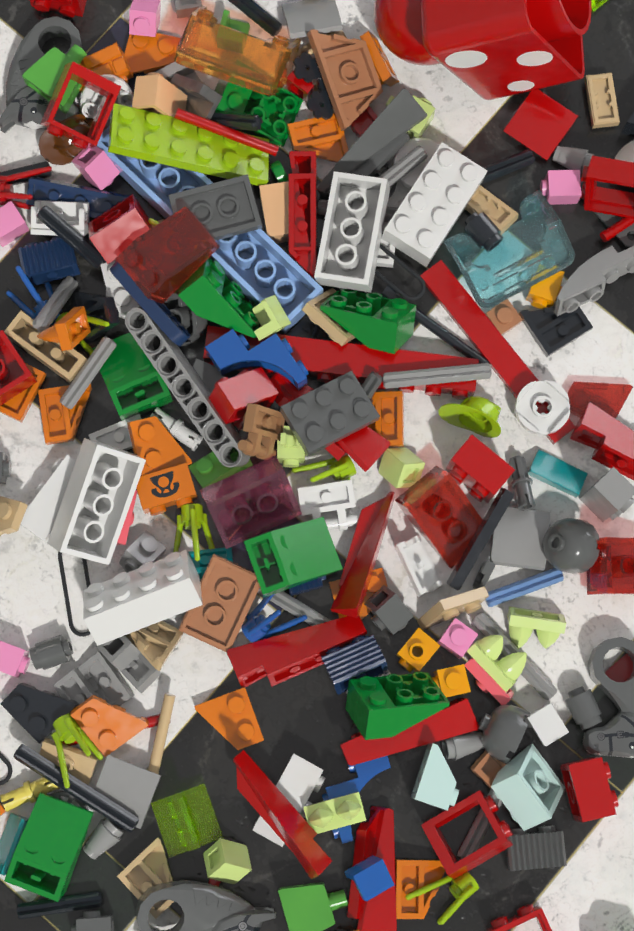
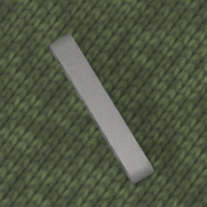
(175, 381)

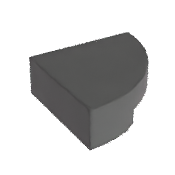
(483, 574)

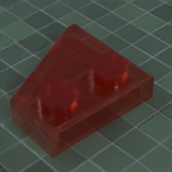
(603, 395)

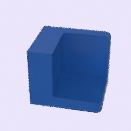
(370, 877)

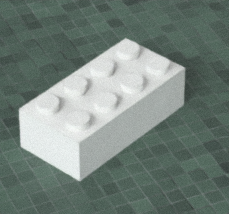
(434, 204)
(352, 231)
(96, 502)
(141, 597)

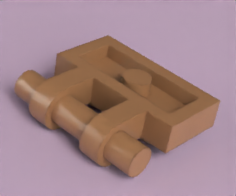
(263, 428)

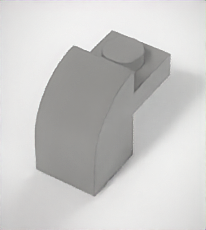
(130, 662)

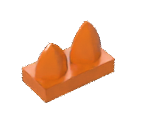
(382, 65)
(68, 330)

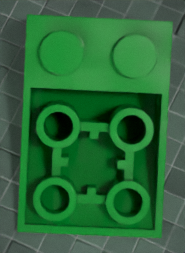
(273, 109)
(218, 299)
(372, 319)
(133, 379)
(292, 556)
(392, 703)
(49, 847)

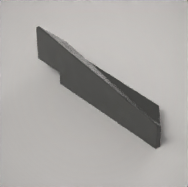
(379, 141)

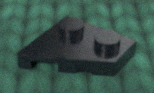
(98, 307)
(555, 331)
(36, 709)

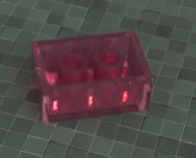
(250, 502)

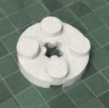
(540, 392)

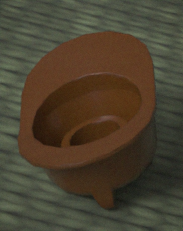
(60, 150)

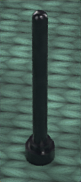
(438, 330)

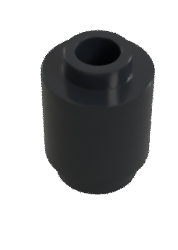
(483, 231)

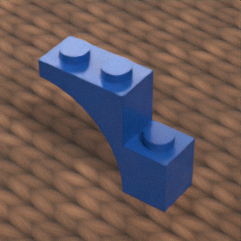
(232, 353)
(364, 773)

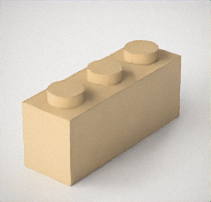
(63, 363)

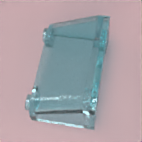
(525, 256)

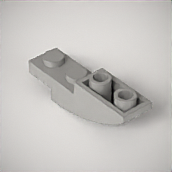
(591, 277)

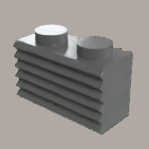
(536, 849)

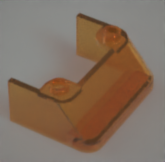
(235, 55)

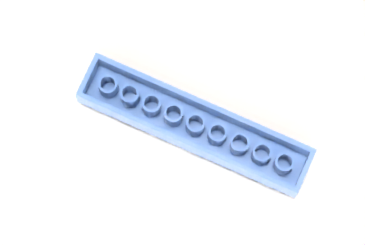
(247, 258)

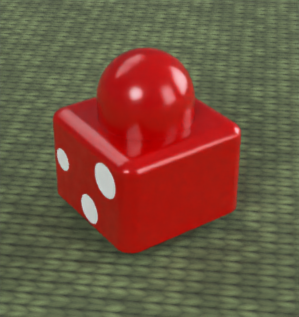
(490, 44)

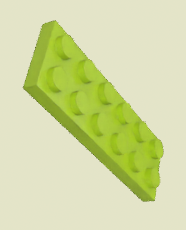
(183, 145)

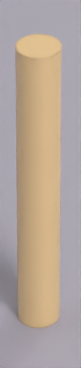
(161, 733)

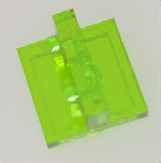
(187, 820)

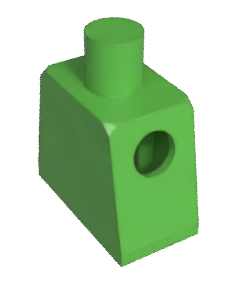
(46, 72)
(310, 907)

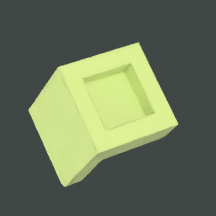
(271, 317)
(401, 467)
(227, 861)

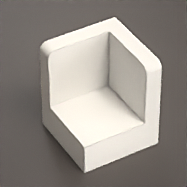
(546, 724)

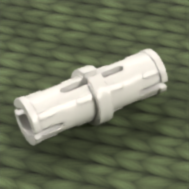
(178, 429)

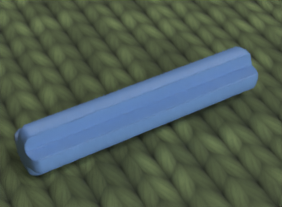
(524, 587)

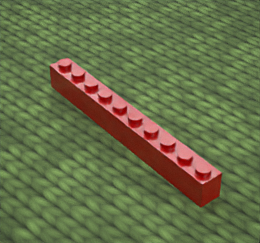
(331, 360)

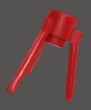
(7, 191)

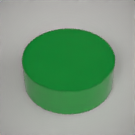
(279, 172)

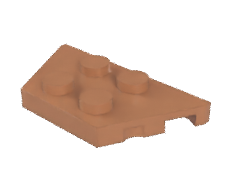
(346, 74)

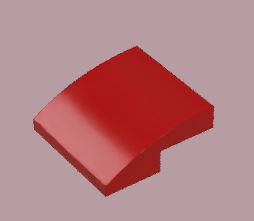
(540, 123)

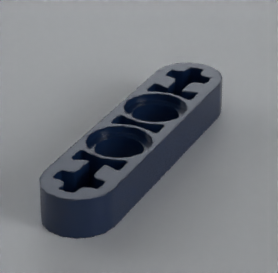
(157, 311)

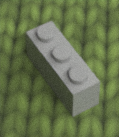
(609, 495)

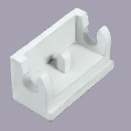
(74, 213)
(418, 566)

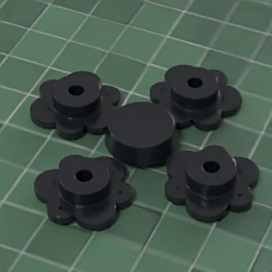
(307, 69)

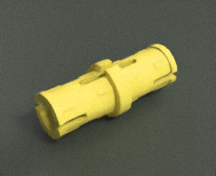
(26, 793)

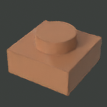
(504, 317)
(487, 768)

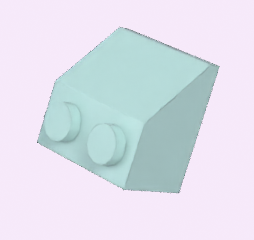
(435, 780)
(528, 788)

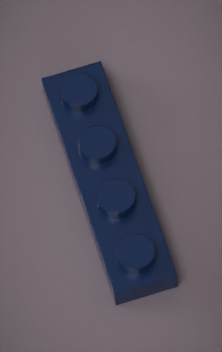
(54, 190)

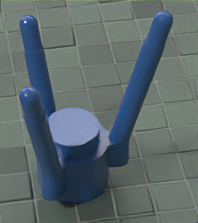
(39, 301)
(258, 626)

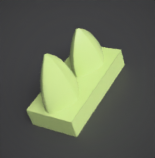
(523, 621)
(502, 671)
(335, 813)

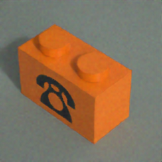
(166, 489)

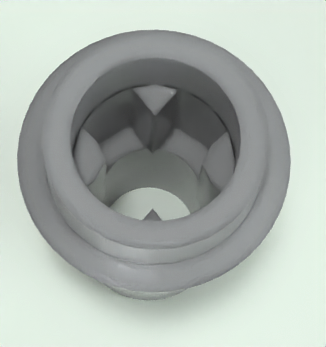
(572, 158)
(461, 745)
(103, 838)

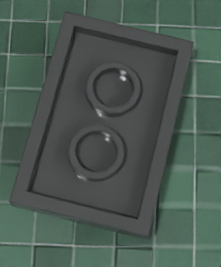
(221, 207)
(329, 413)

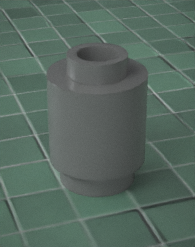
(51, 652)
(583, 708)

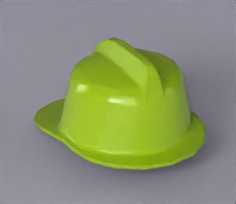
(474, 415)

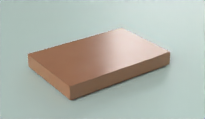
(226, 599)

